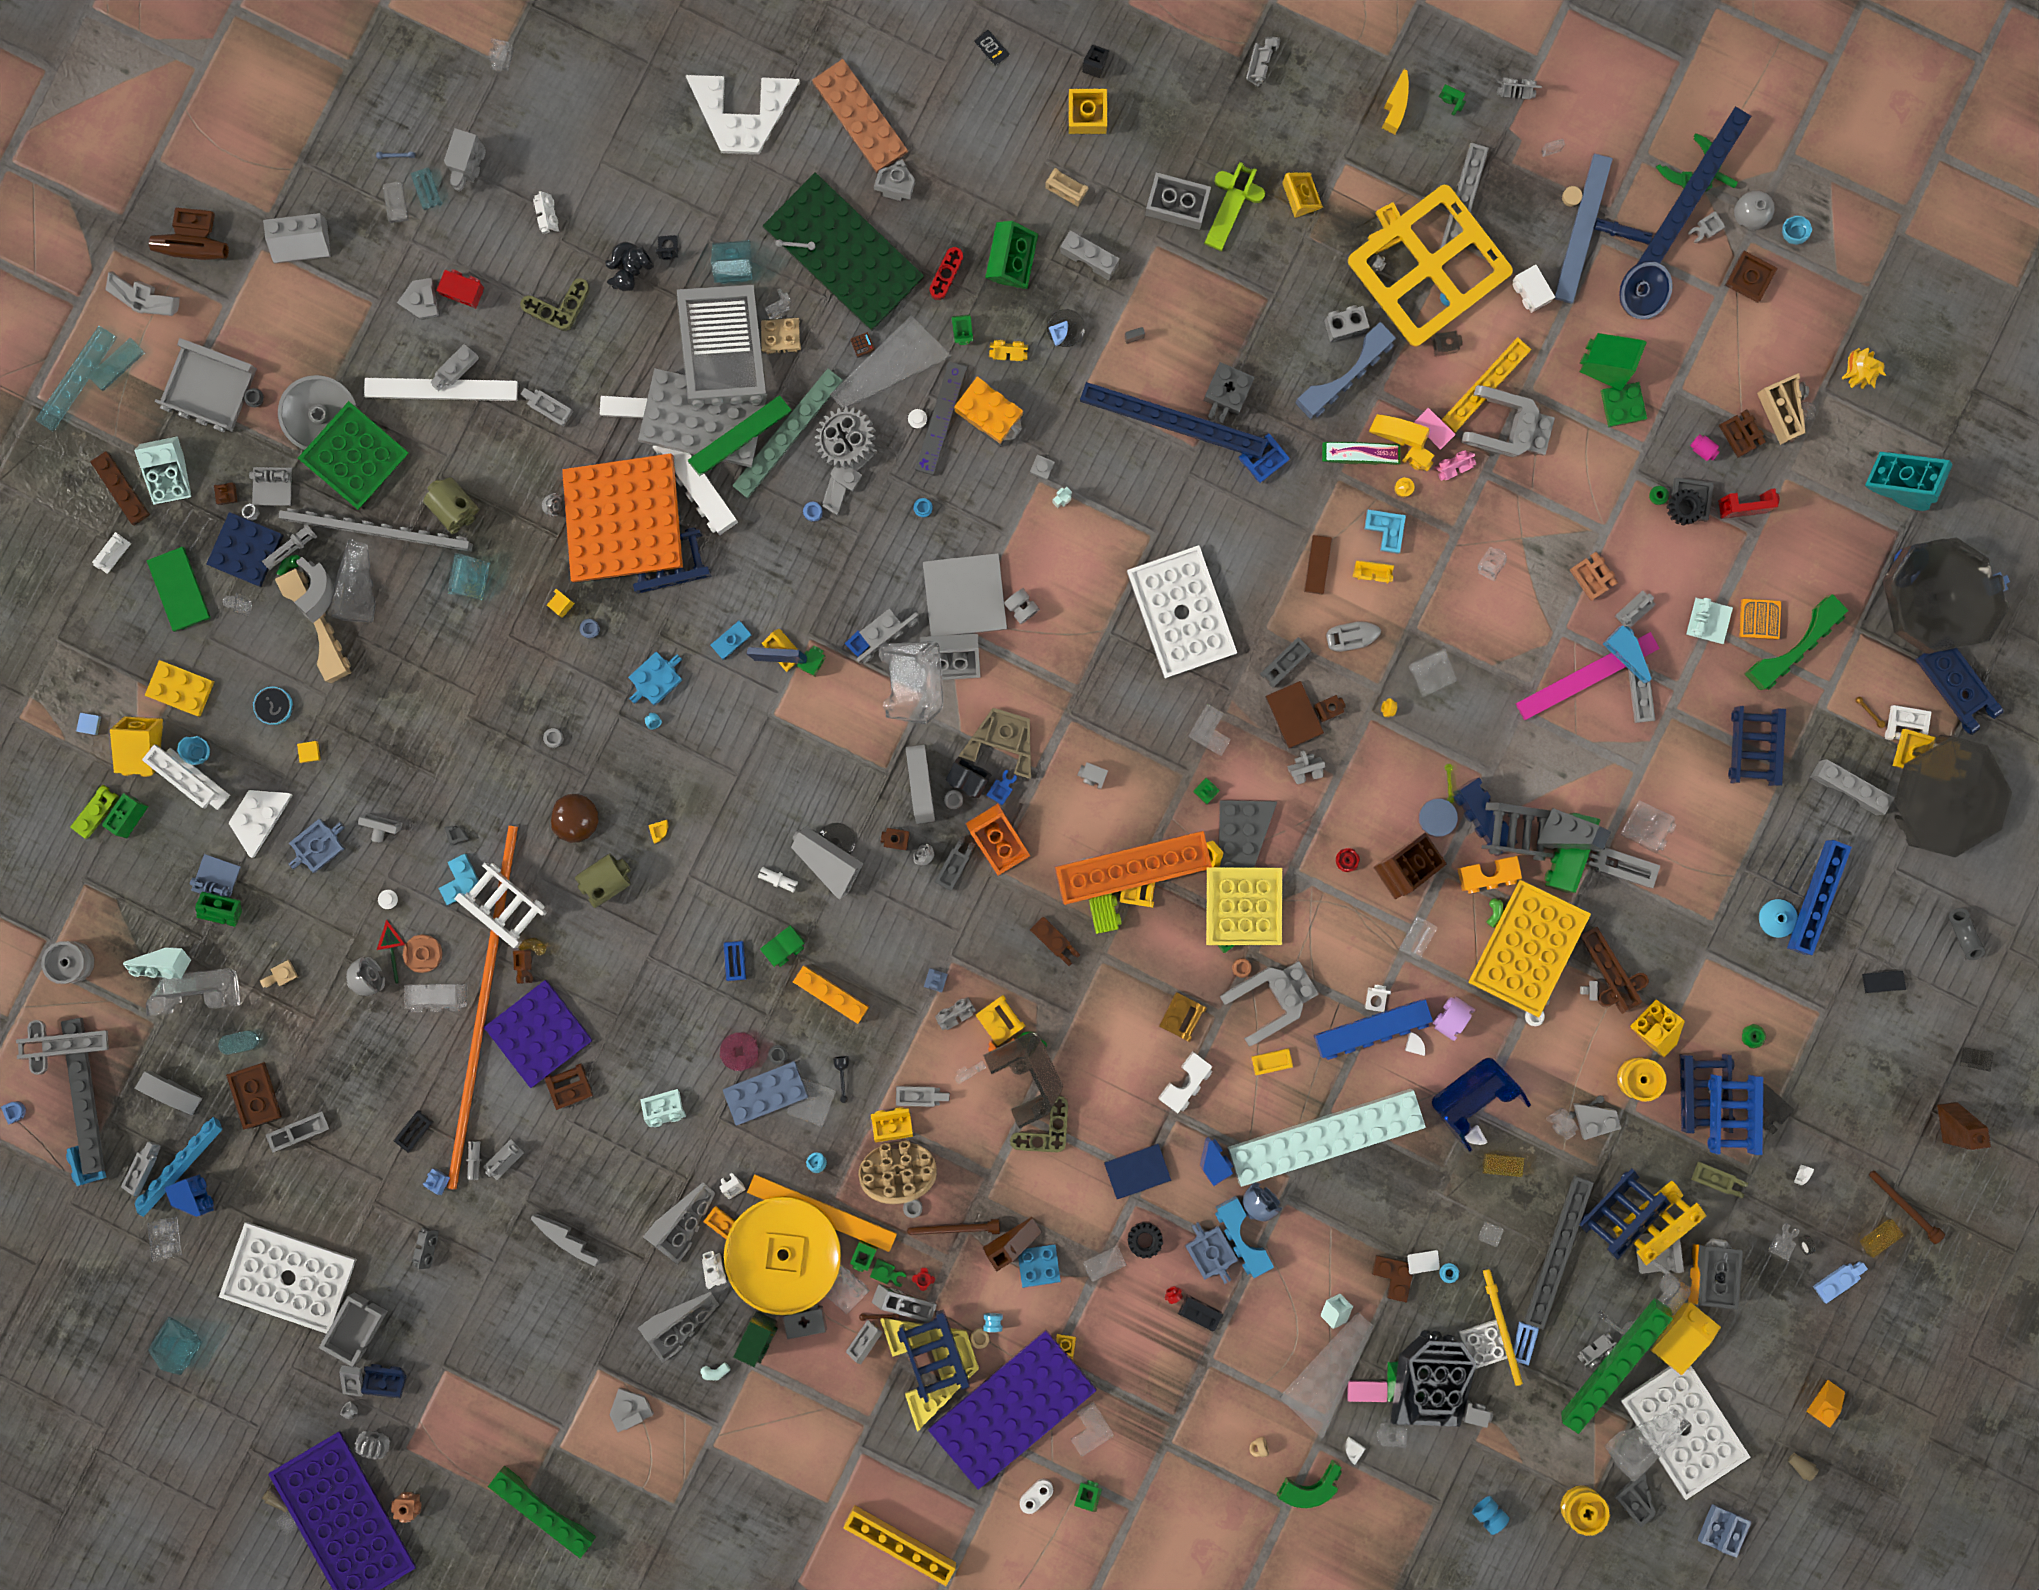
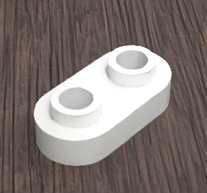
(1035, 1496)

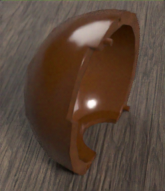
(574, 818)

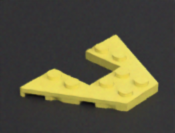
(919, 1409)

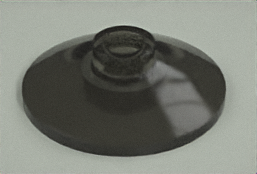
(1075, 325)
(843, 833)

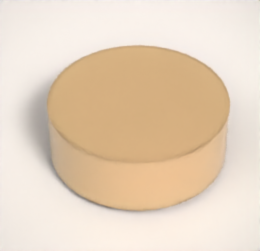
(1572, 196)
(979, 1338)

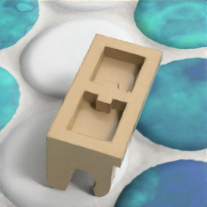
(1066, 187)

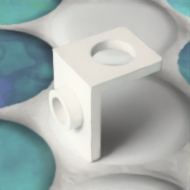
(1379, 991)

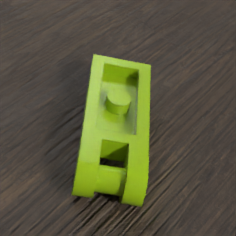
(94, 812)

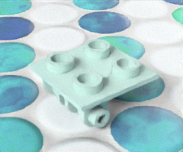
(1709, 620)

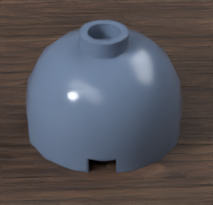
(1260, 1203)

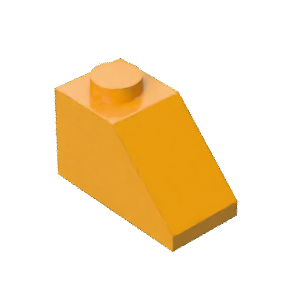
(1827, 1404)

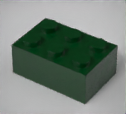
(756, 1339)

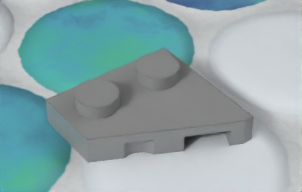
(1596, 1120)

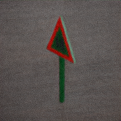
(389, 940)

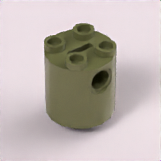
(450, 504)
(604, 879)

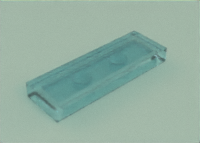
(116, 364)

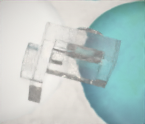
(778, 308)

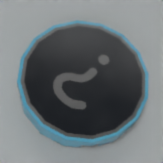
(272, 705)

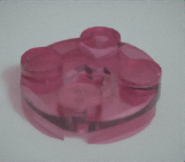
(728, 1052)

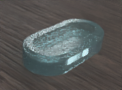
(238, 1042)

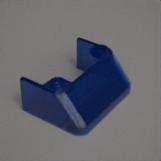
(1472, 1093)

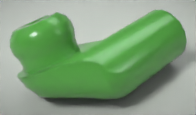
(1498, 910)

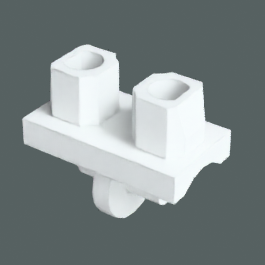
(713, 1269)

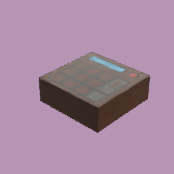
(862, 344)

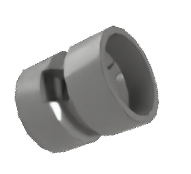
(1018, 600)

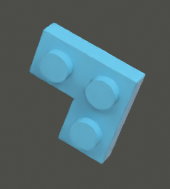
(1392, 527)
(465, 879)

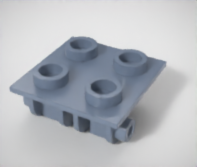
(215, 877)

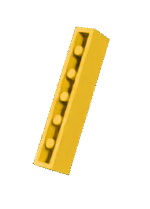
(900, 1545)

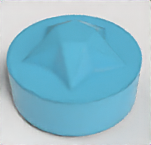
(816, 1162)

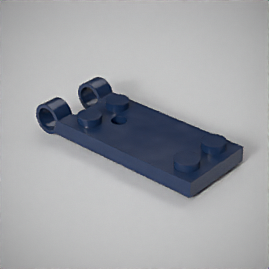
(1952, 677)

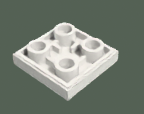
(1484, 1343)

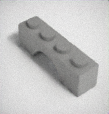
(1864, 793)

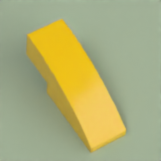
(1397, 103)
(1400, 431)

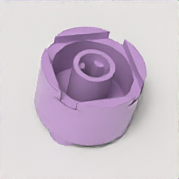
(1454, 1017)

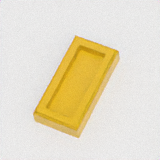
(1272, 1061)

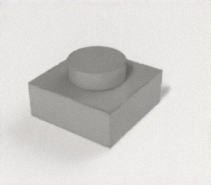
(1042, 467)

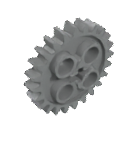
(860, 428)

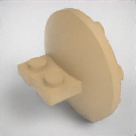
(897, 1174)

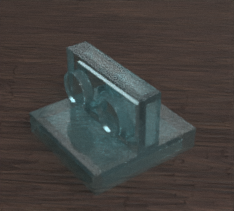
(468, 577)

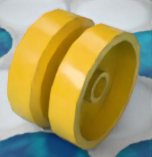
(1650, 1071)
(1585, 1510)

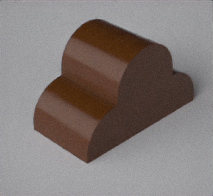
(1410, 866)

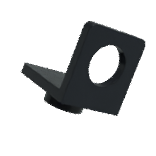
(667, 253)

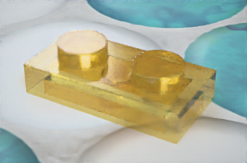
(1503, 1165)
(1881, 1238)

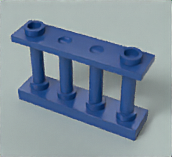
(1753, 1124)

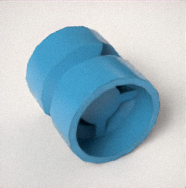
(1488, 1512)

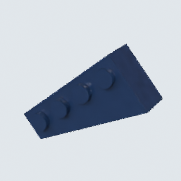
(1474, 800)

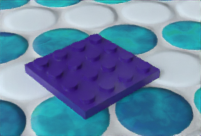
(538, 1033)

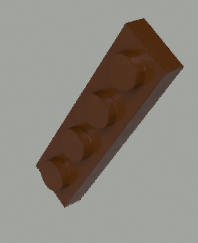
(119, 488)

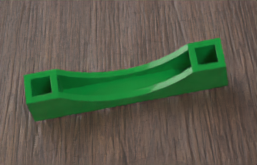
(1824, 616)
(517, 1494)

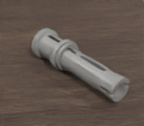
(297, 541)

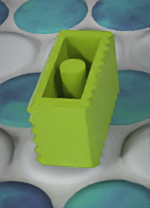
(1104, 913)

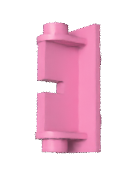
(1462, 461)

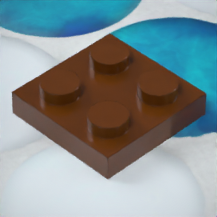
(1751, 276)

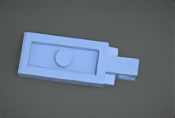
(1839, 1281)

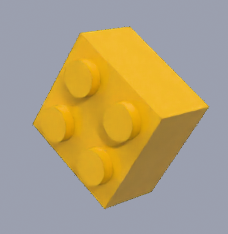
(1087, 111)

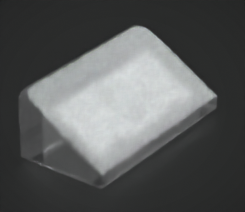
(1418, 938)
(1104, 1263)

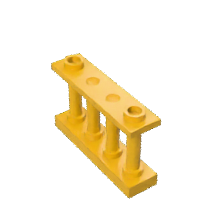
(1671, 1233)

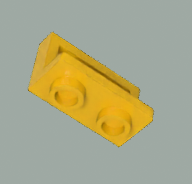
(891, 1124)

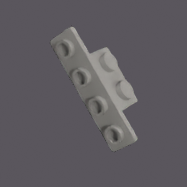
(882, 631)

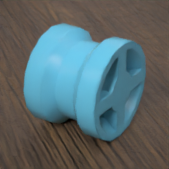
(993, 1322)

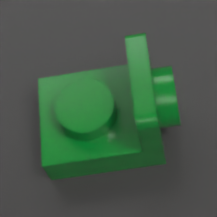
(1451, 95)

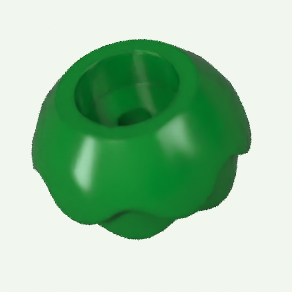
(1747, 1036)

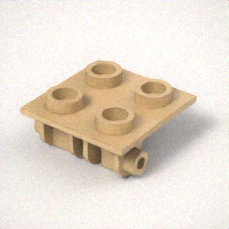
(780, 335)

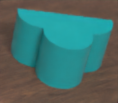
(1909, 479)

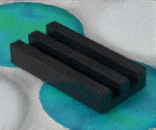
(424, 1118)

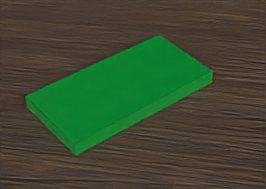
(178, 589)

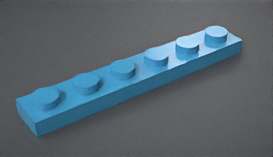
(179, 1165)

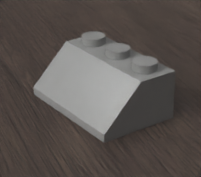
(297, 238)
(958, 655)

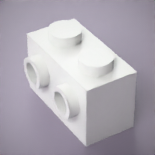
(1533, 289)

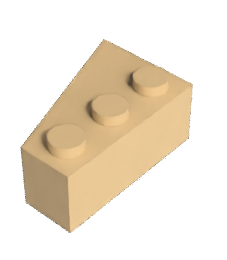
(1784, 408)

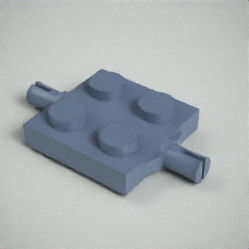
(316, 845)
(1211, 1252)

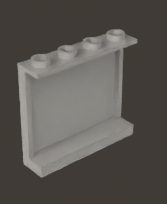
(207, 386)

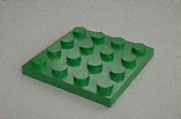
(353, 455)

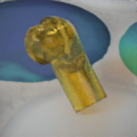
(534, 944)

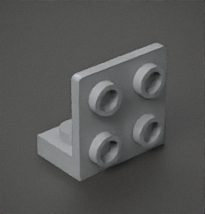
(1670, 1258)

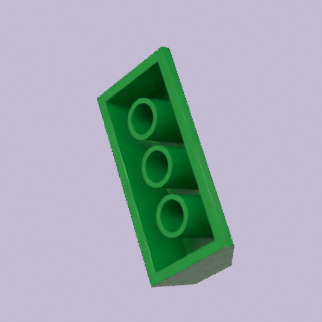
(1568, 864)

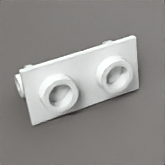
(545, 204)
(111, 553)

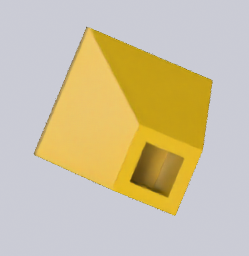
(1659, 1028)

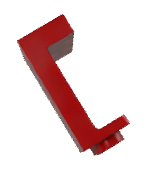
(1730, 506)

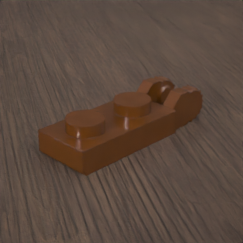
(1053, 939)

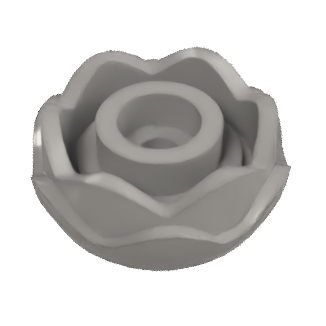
(552, 505)
(923, 855)

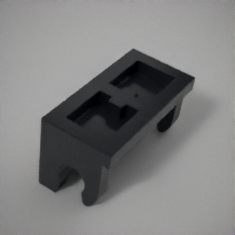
(1200, 1313)

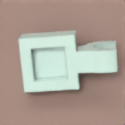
(1063, 497)

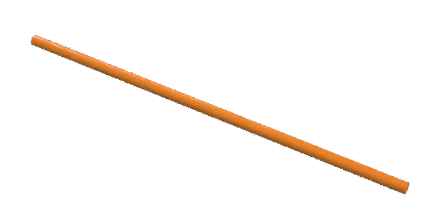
(480, 1018)

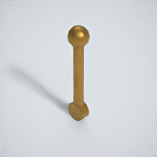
(1880, 723)

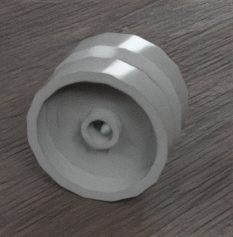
(67, 962)

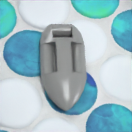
(1352, 636)

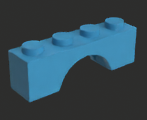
(1255, 1259)

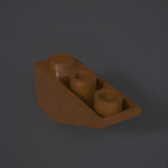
(1011, 1244)

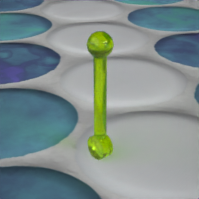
(1448, 767)

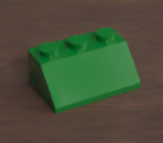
(1011, 254)

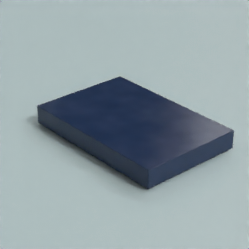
(1137, 1171)

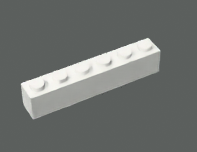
(701, 491)

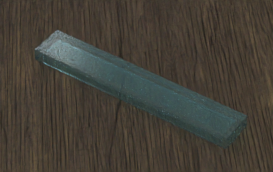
(75, 378)

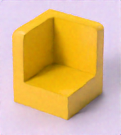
(560, 603)

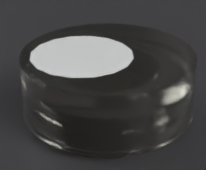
(1806, 1244)

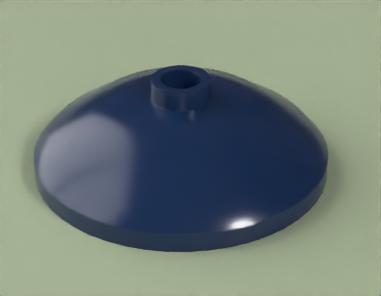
(1654, 290)

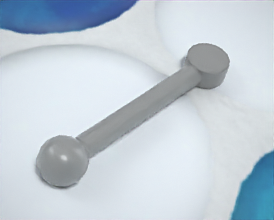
(811, 246)

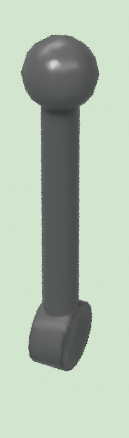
(1599, 1099)

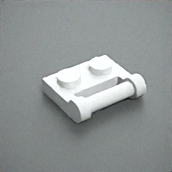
(1907, 718)

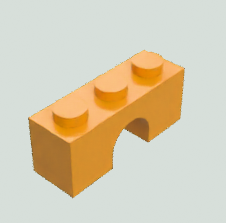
(1506, 871)

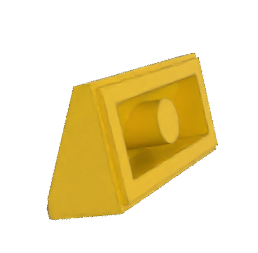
(779, 640)

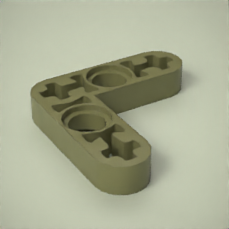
(563, 311)
(1047, 1137)

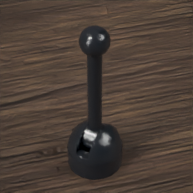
(841, 1064)

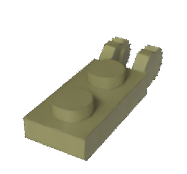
(1717, 1179)

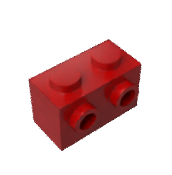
(460, 289)

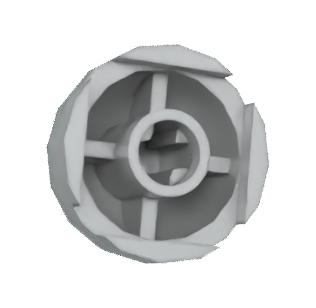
(1754, 210)
(364, 977)

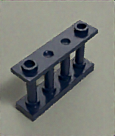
(681, 575)
(1774, 756)
(1689, 1084)
(1632, 1231)
(952, 1359)

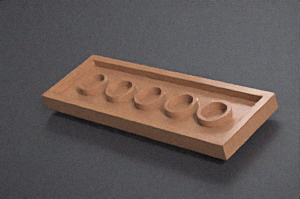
(859, 116)

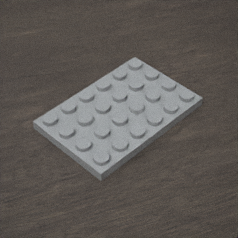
(689, 429)

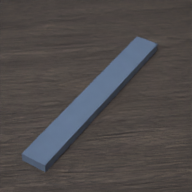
(1583, 228)

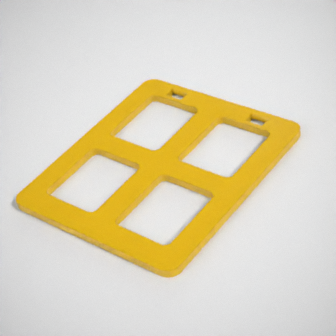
(1429, 265)

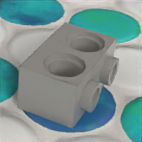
(1348, 327)

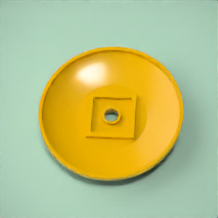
(775, 1283)

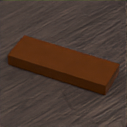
(1318, 564)

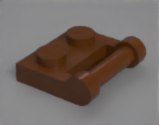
(570, 1093)

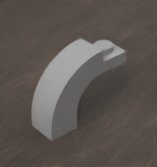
(320, 593)

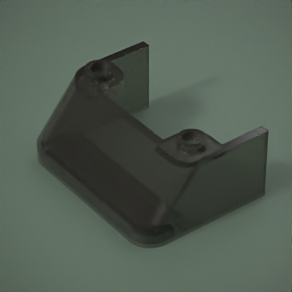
(1026, 1055)

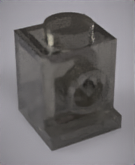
(1441, 347)

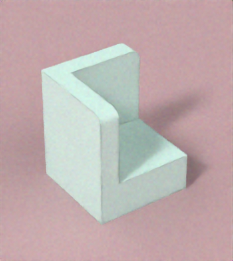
(1336, 1311)

